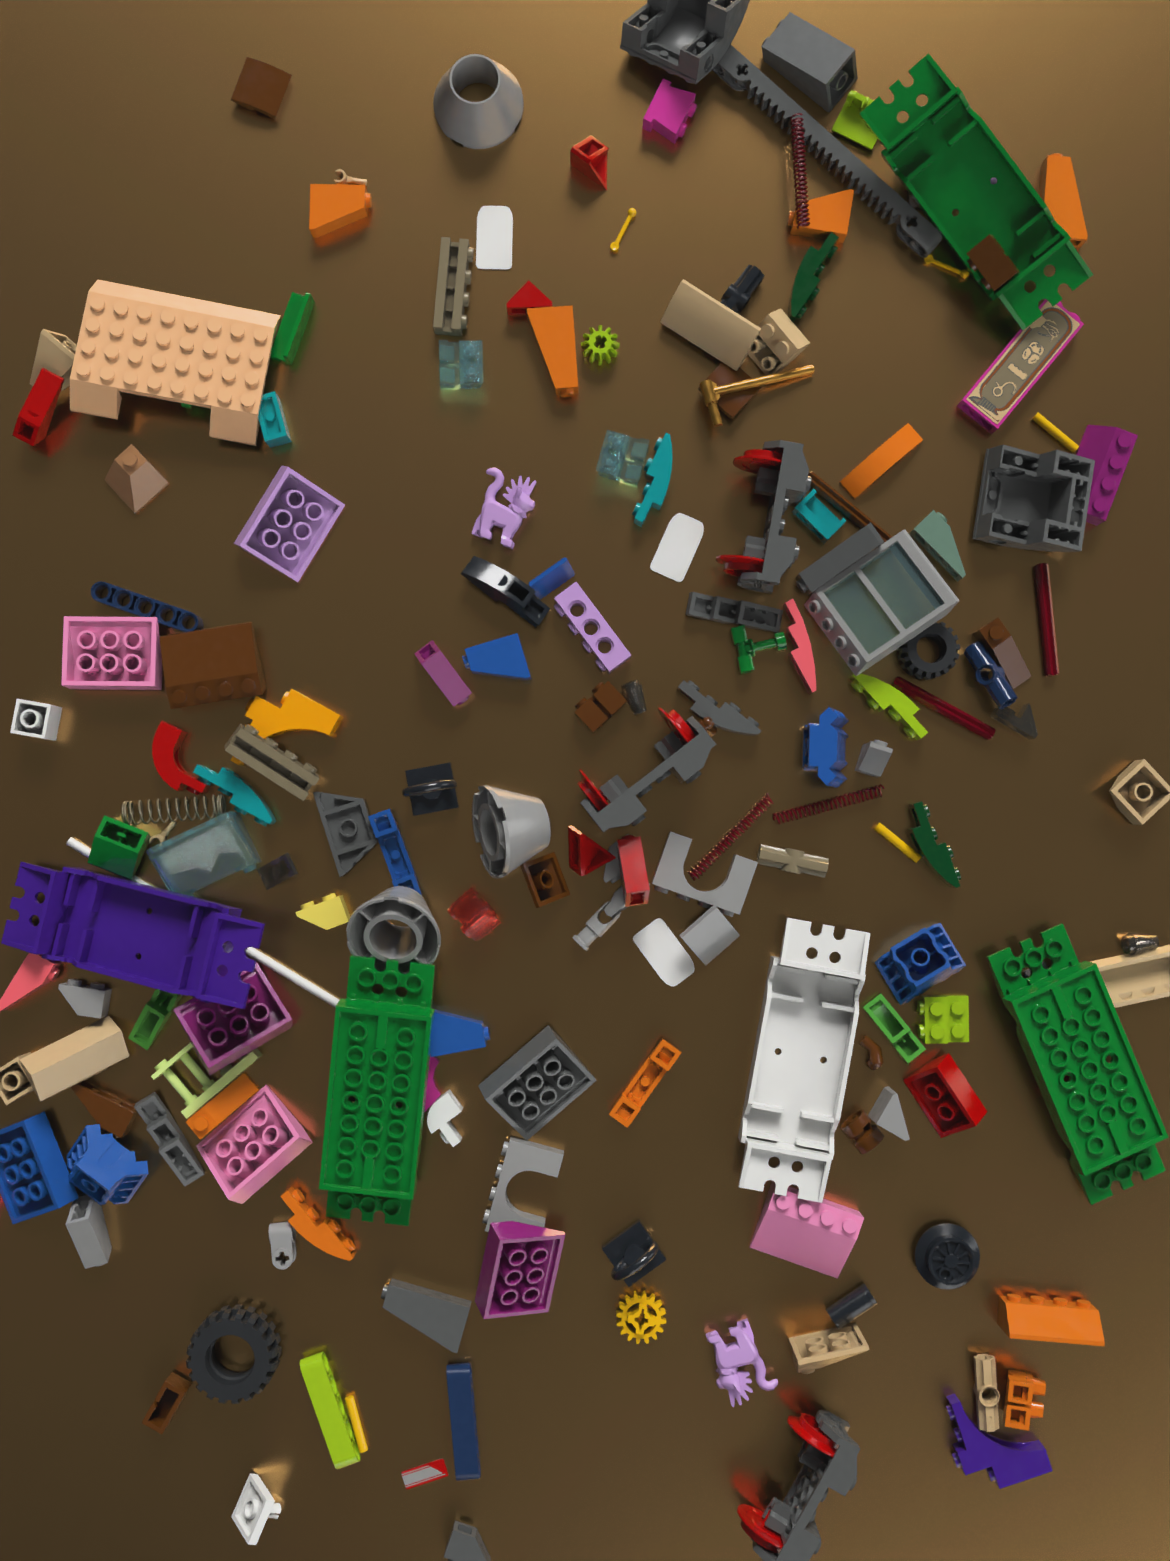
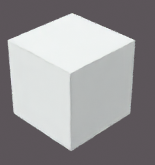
(36, 719)

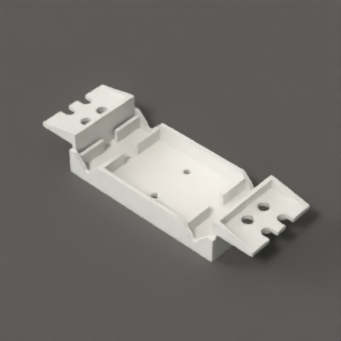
(792, 1096)

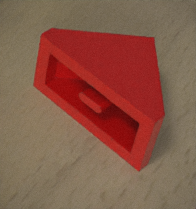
(527, 297)

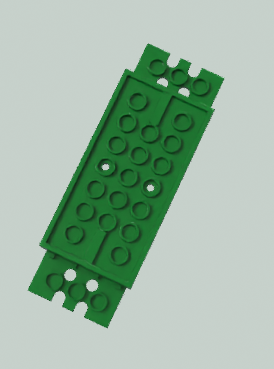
(947, 164)
(1070, 1030)
(380, 1060)

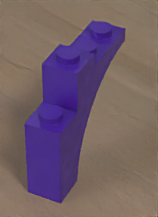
(1004, 1460)

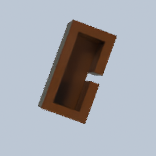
(992, 263)
(600, 706)
(166, 1403)

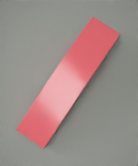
(802, 656)

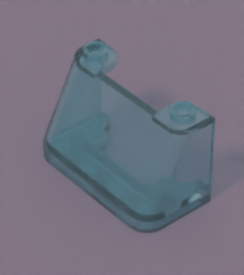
(205, 854)

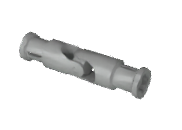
(594, 927)

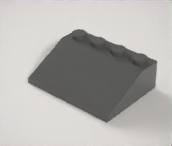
(536, 1083)

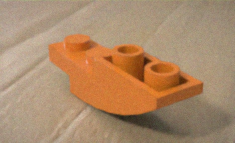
(322, 1234)

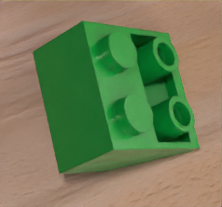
(118, 847)

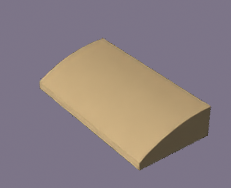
(710, 325)
(1137, 976)

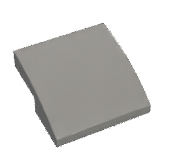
(709, 935)

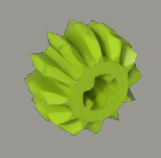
(594, 337)

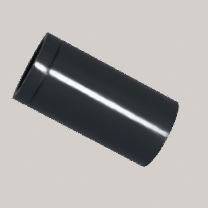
(851, 1306)

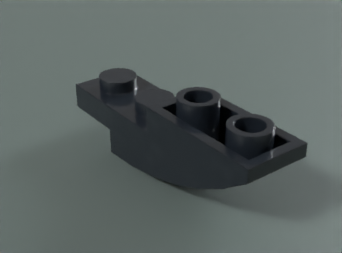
(506, 587)

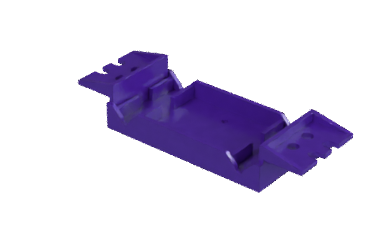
(105, 923)

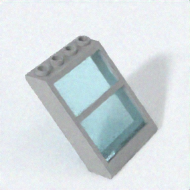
(881, 602)

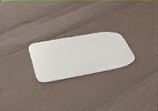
(494, 238)
(677, 547)
(664, 952)

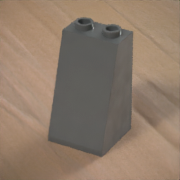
(811, 60)

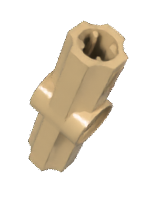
(986, 1405)

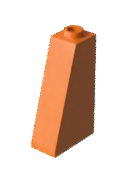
(1061, 196)
(556, 342)

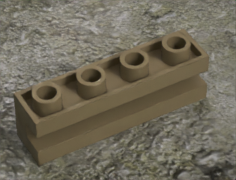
(451, 287)
(271, 761)

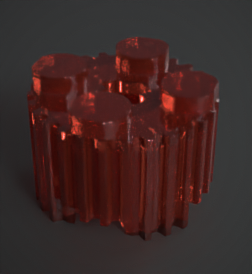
(474, 914)

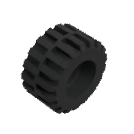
(947, 655)

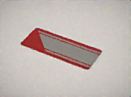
(424, 1473)

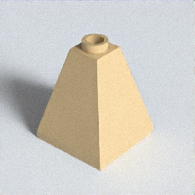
(55, 354)

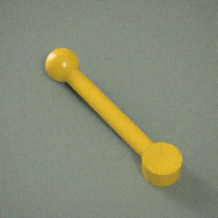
(615, 245)
(929, 259)

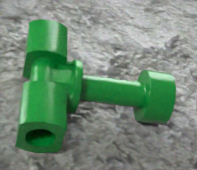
(747, 648)

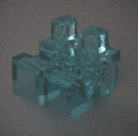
(460, 364)
(611, 461)

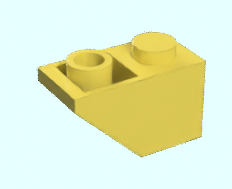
(326, 914)

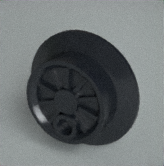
(947, 1256)

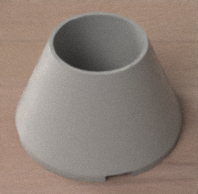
(483, 122)
(509, 828)
(375, 937)

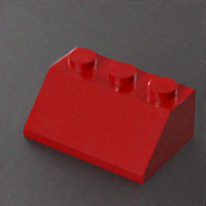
(945, 1096)

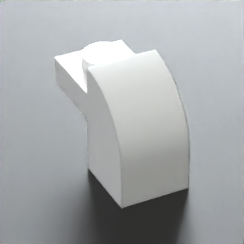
(441, 1113)

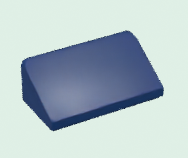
(552, 578)

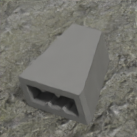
(89, 1231)

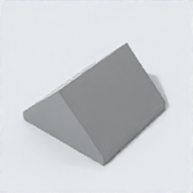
(889, 1114)

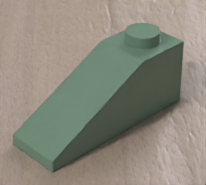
(938, 541)

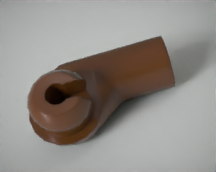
(708, 725)
(875, 1052)

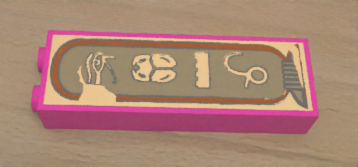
(1020, 366)

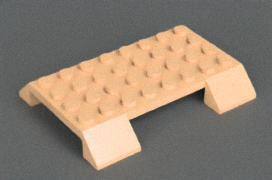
(175, 353)

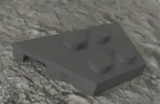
(346, 828)

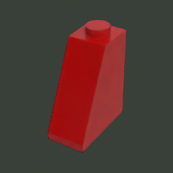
(633, 871)

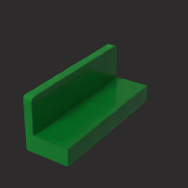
(292, 327)

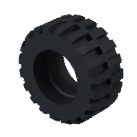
(212, 1375)

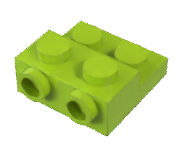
(943, 1019)

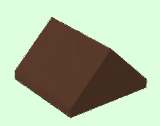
(545, 879)

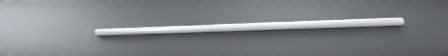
(252, 952)

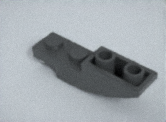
(725, 718)

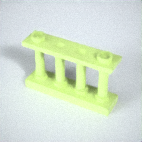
(210, 1087)

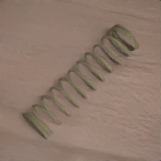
(216, 803)

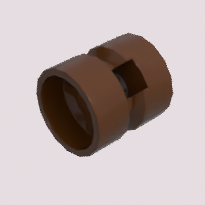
(859, 1129)

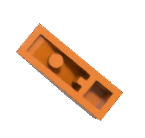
(222, 1105)

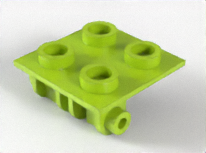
(850, 122)

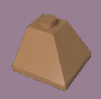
(135, 479)

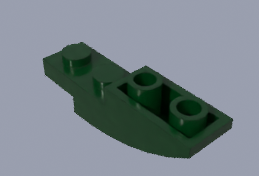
(807, 280)
(935, 855)

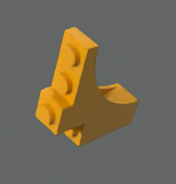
(295, 714)

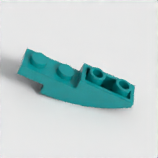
(658, 472)
(244, 795)

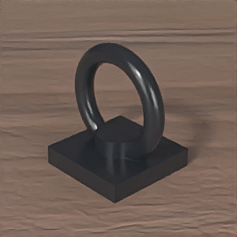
(431, 789)
(633, 1254)

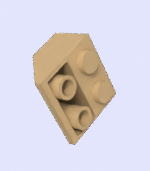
(777, 343)

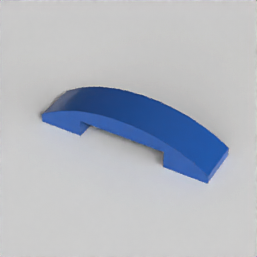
(394, 850)

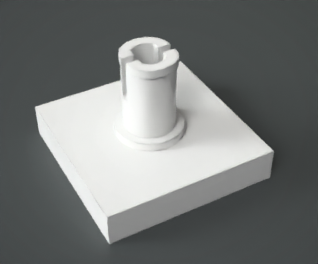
(254, 1509)

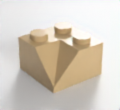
(1139, 792)

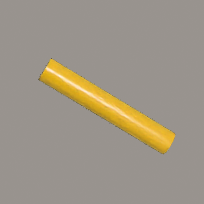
(1055, 432)
(897, 842)
(356, 1424)

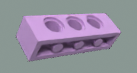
(576, 596)

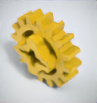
(649, 1319)

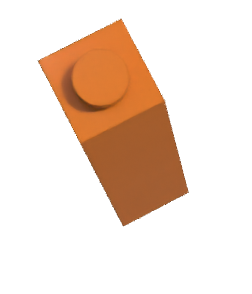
(336, 206)
(826, 215)

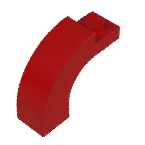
(166, 759)

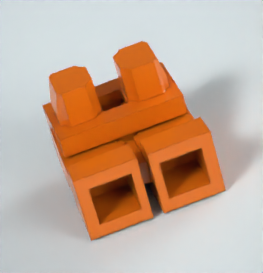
(1018, 1399)

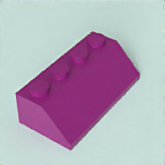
(1111, 451)

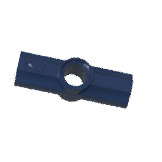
(998, 685)

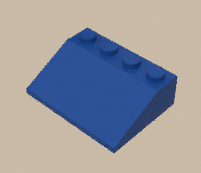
(32, 1170)

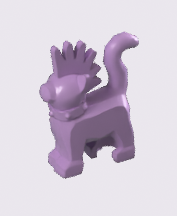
(501, 516)
(738, 1354)

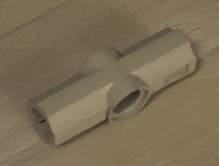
(792, 860)

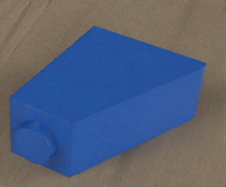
(498, 658)
(456, 1034)

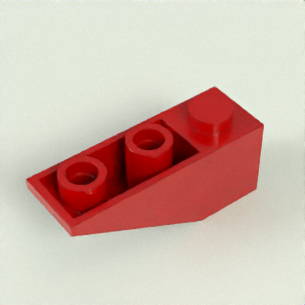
(38, 408)

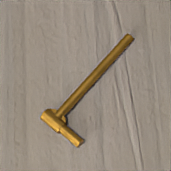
(712, 392)

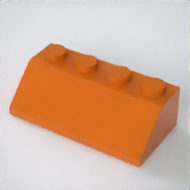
(1050, 1320)

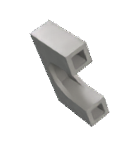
(728, 896)
(520, 1157)

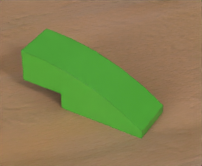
(153, 1018)
(894, 1029)

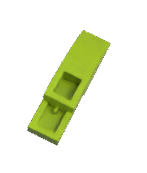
(882, 695)

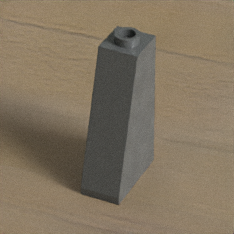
(839, 559)
(429, 1311)

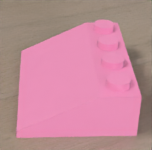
(111, 653)
(253, 1145)
(807, 1231)

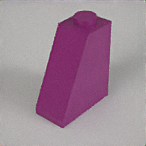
(443, 674)

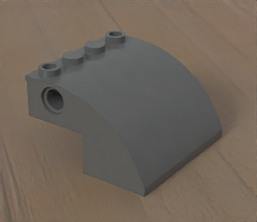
(683, 34)
(1033, 499)

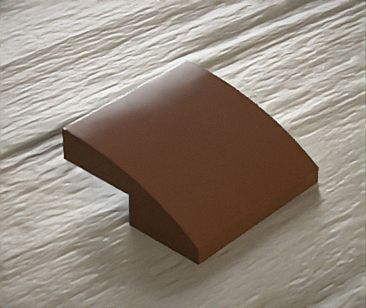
(261, 87)
(735, 401)

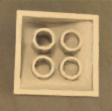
(826, 1347)

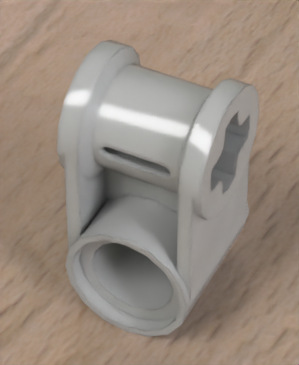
(282, 1239)

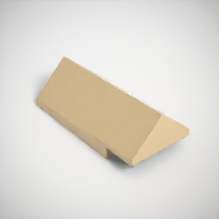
(75, 1058)

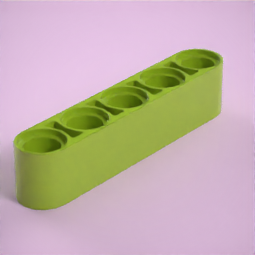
(330, 1410)

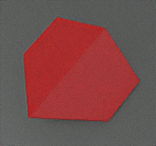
(591, 160)
(585, 853)

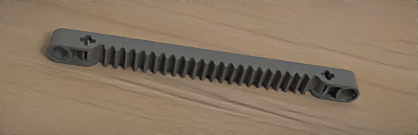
(920, 237)

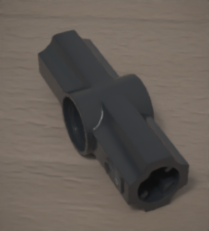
(740, 292)

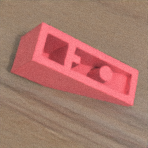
(30, 977)

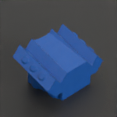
(825, 747)
(919, 963)
(104, 1167)

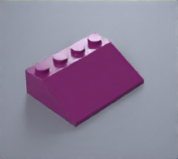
(226, 1032)
(518, 1269)

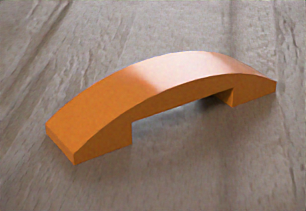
(881, 460)
(644, 1082)

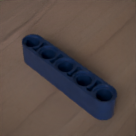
(137, 603)
(463, 1421)

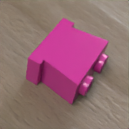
(669, 111)

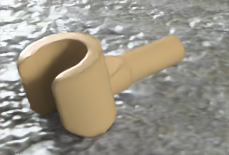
(348, 180)
(162, 836)

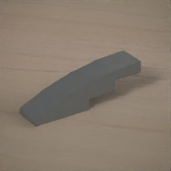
(734, 612)
(170, 1139)

